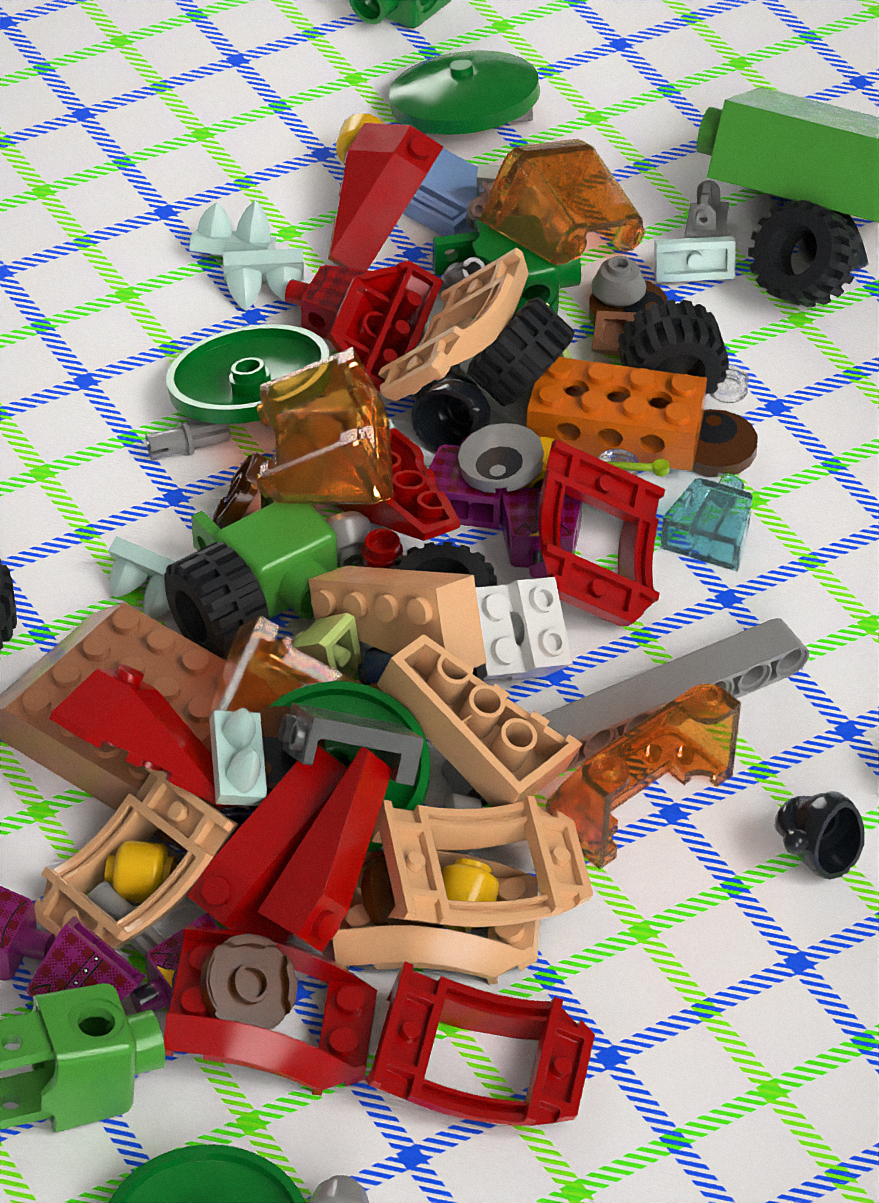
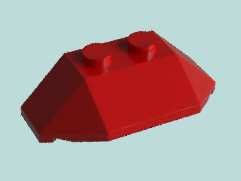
(384, 315)

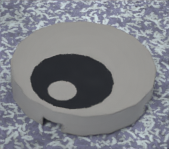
(501, 457)

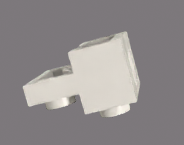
(522, 630)

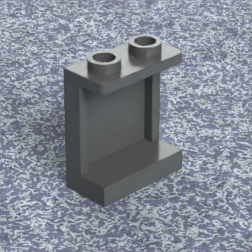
(393, 742)

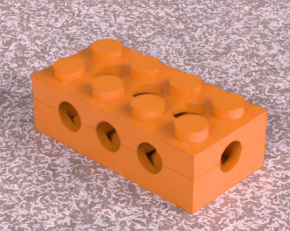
(620, 408)

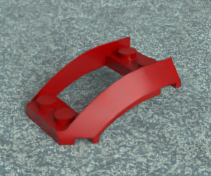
(579, 582)
(411, 1028)
(344, 1029)

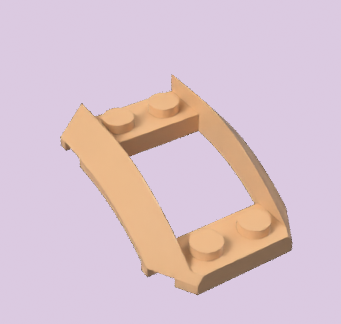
(452, 334)
(156, 805)
(416, 878)
(389, 946)

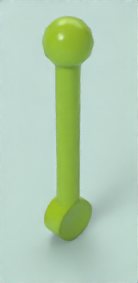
(659, 467)

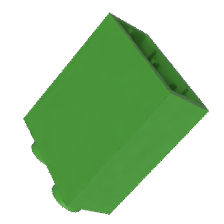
(795, 150)

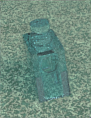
(710, 522)

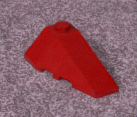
(377, 185)
(417, 504)
(133, 716)
(264, 844)
(325, 868)

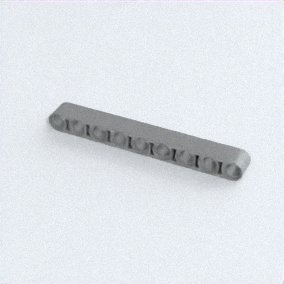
(734, 663)

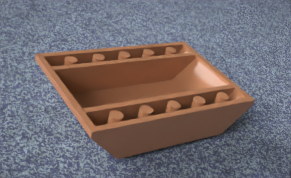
(113, 636)

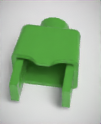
(282, 548)
(80, 1058)

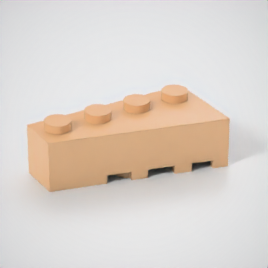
(402, 605)
(475, 724)

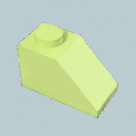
(332, 642)

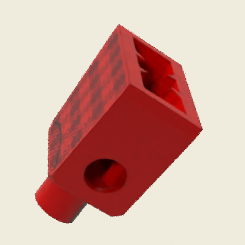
(321, 297)

